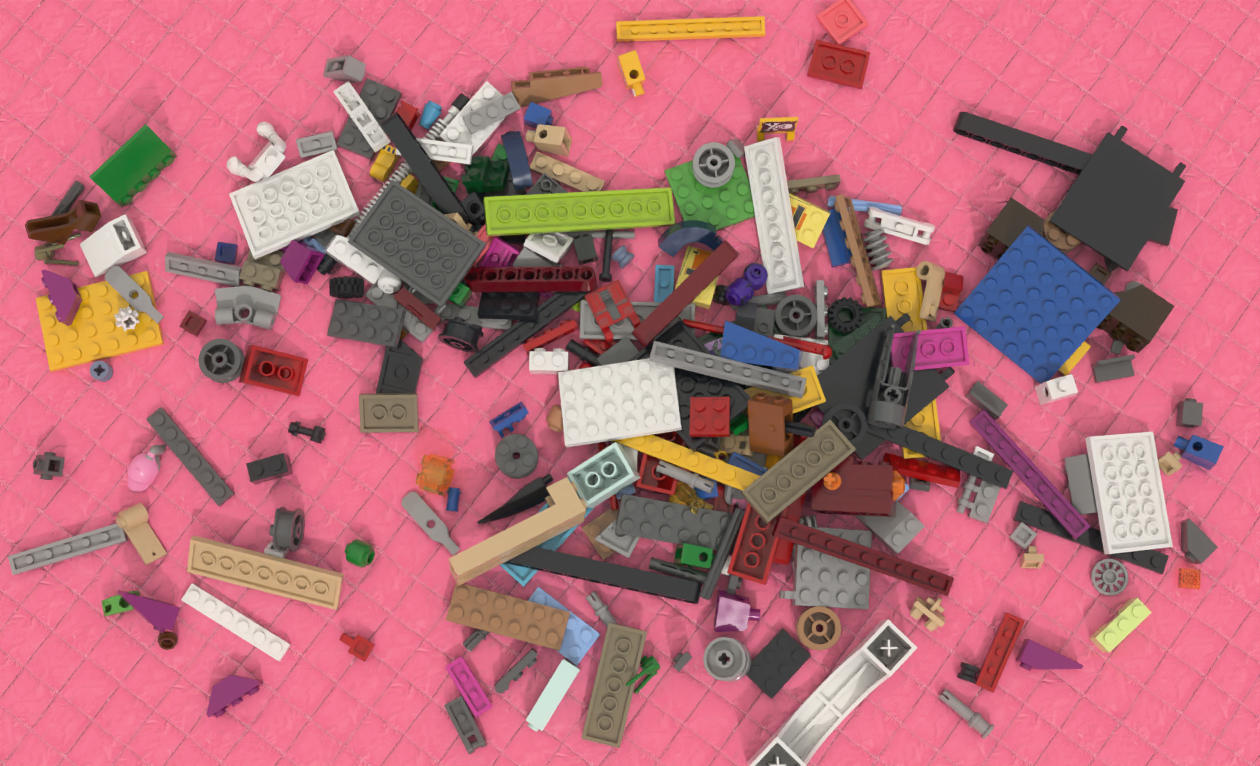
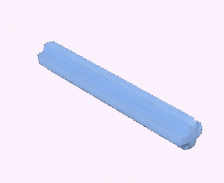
(862, 205)

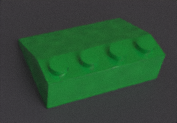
(133, 166)

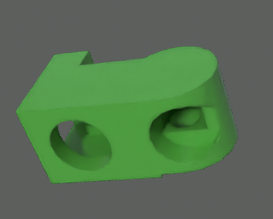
(116, 605)

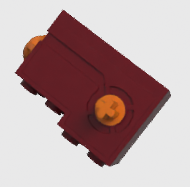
(858, 489)

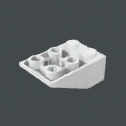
(113, 245)

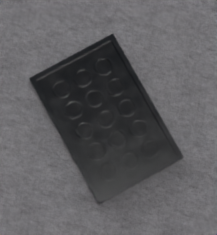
(695, 384)

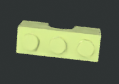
(1128, 618)

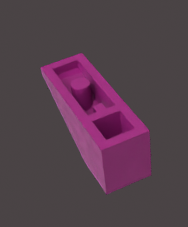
(155, 612)
(1040, 657)

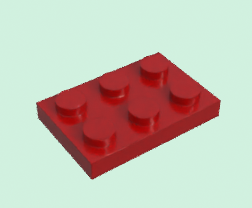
(838, 64)

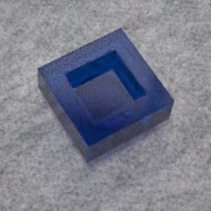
(226, 252)

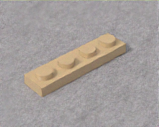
(565, 174)

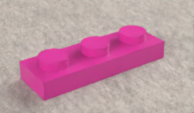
(469, 686)

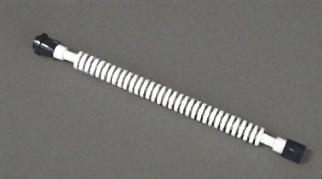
(327, 262)

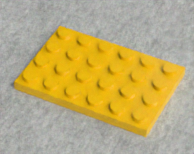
(94, 330)

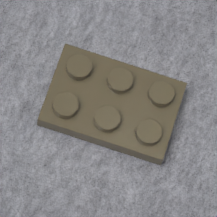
(388, 412)

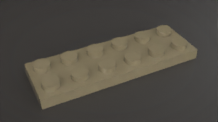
(798, 471)
(610, 694)

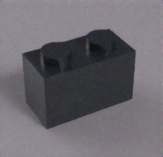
(269, 468)

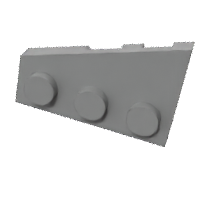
(618, 542)

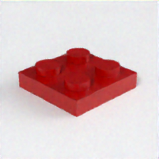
(709, 417)

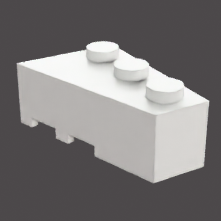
(353, 259)

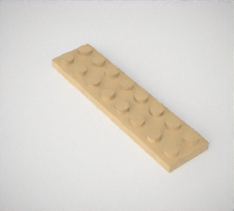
(265, 572)

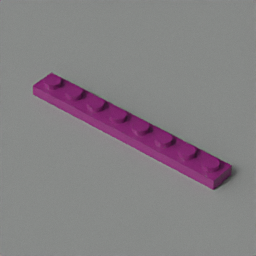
(1029, 474)

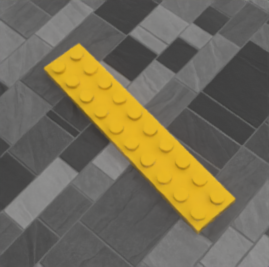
(904, 295)

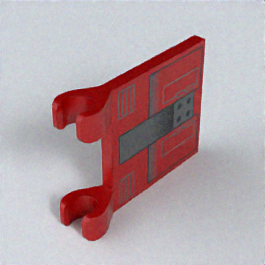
(610, 306)

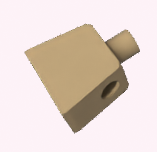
(551, 139)

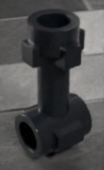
(316, 434)

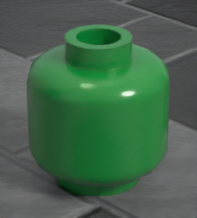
(359, 553)

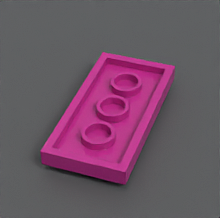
(934, 349)

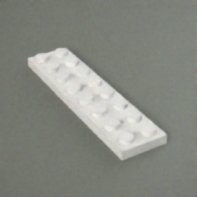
(774, 215)

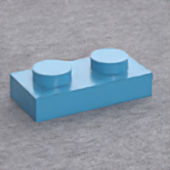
(663, 282)

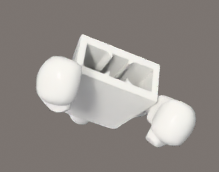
(266, 161)

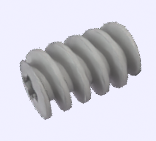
(878, 249)

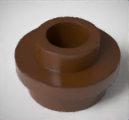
(167, 640)

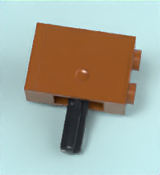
(773, 425)

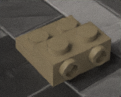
(263, 271)

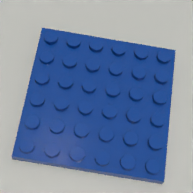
(1037, 305)

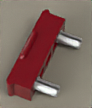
(419, 309)

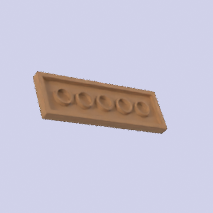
(859, 254)
(508, 616)

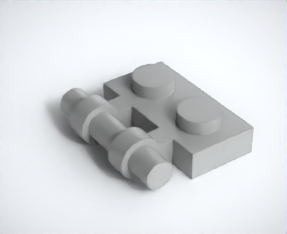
(983, 502)

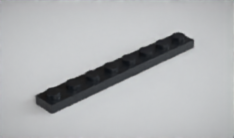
(523, 330)
(945, 454)
(1090, 538)

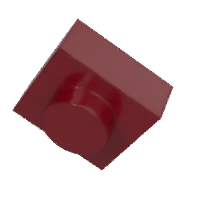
(193, 323)

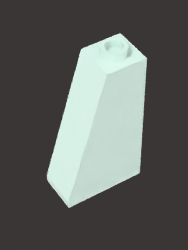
(552, 695)

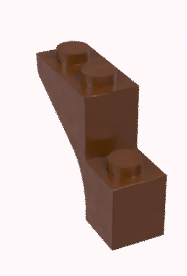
(60, 227)

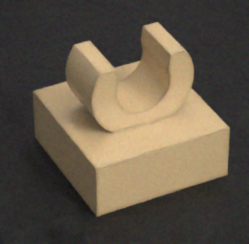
(1170, 463)
(1032, 559)

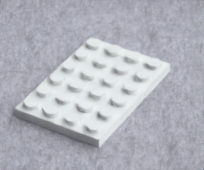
(294, 204)
(618, 402)
(1128, 492)

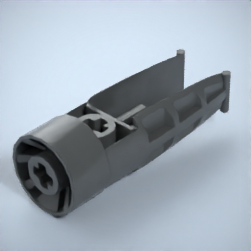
(887, 412)

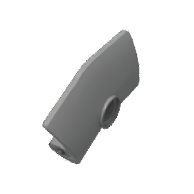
(234, 300)

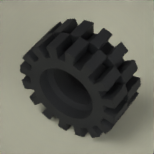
(346, 287)
(845, 304)

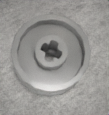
(716, 655)

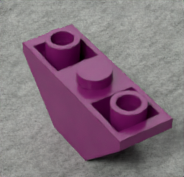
(63, 295)
(230, 692)

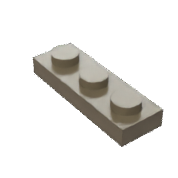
(813, 184)

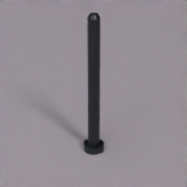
(605, 276)

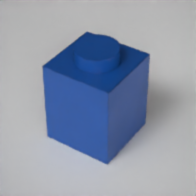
(538, 115)

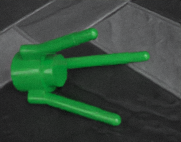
(649, 667)

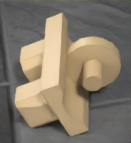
(935, 618)

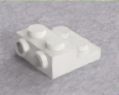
(550, 245)

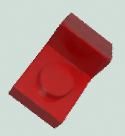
(950, 292)

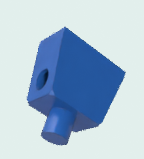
(1206, 454)

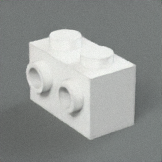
(548, 362)

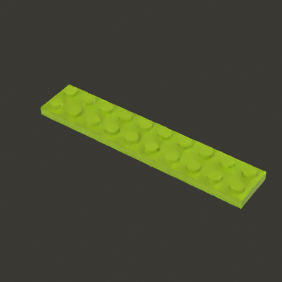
(578, 211)

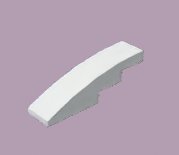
(361, 116)

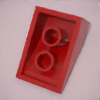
(273, 370)

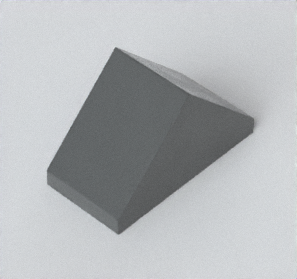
(746, 315)

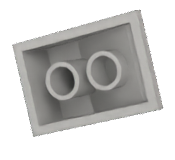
(893, 531)

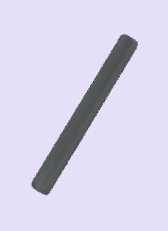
(722, 554)

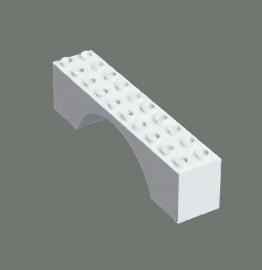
(836, 697)

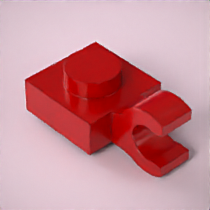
(359, 647)

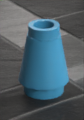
(430, 114)

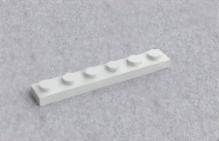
(236, 622)

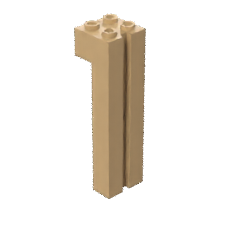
(563, 513)

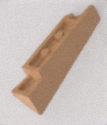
(554, 84)

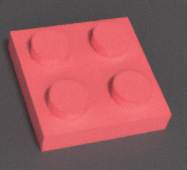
(842, 21)

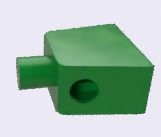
(689, 556)

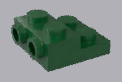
(485, 175)

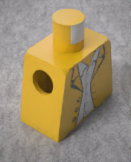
(630, 65)

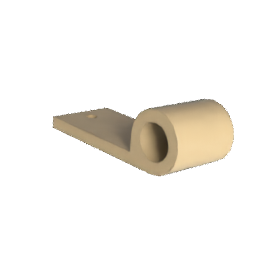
(935, 277)
(135, 525)

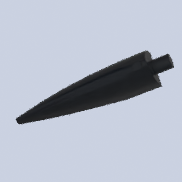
(526, 498)

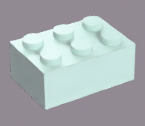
(604, 475)

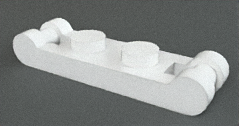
(899, 226)

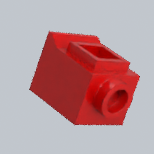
(408, 114)

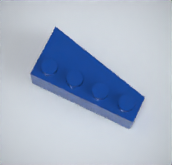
(754, 348)

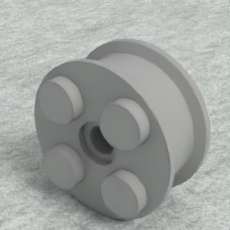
(711, 175)

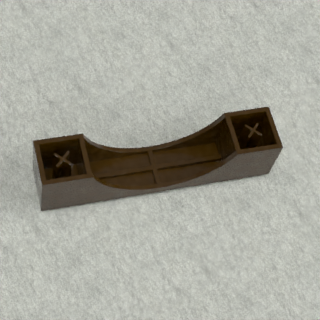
(1131, 321)

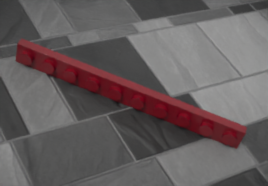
(862, 555)

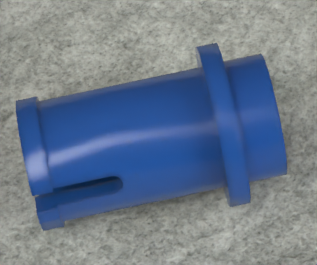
(453, 499)

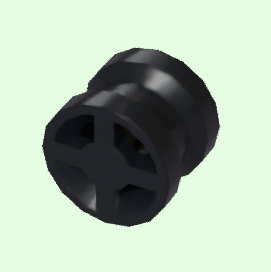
(720, 296)
(968, 672)

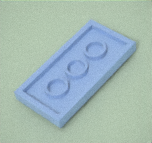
(578, 634)

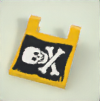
(776, 126)

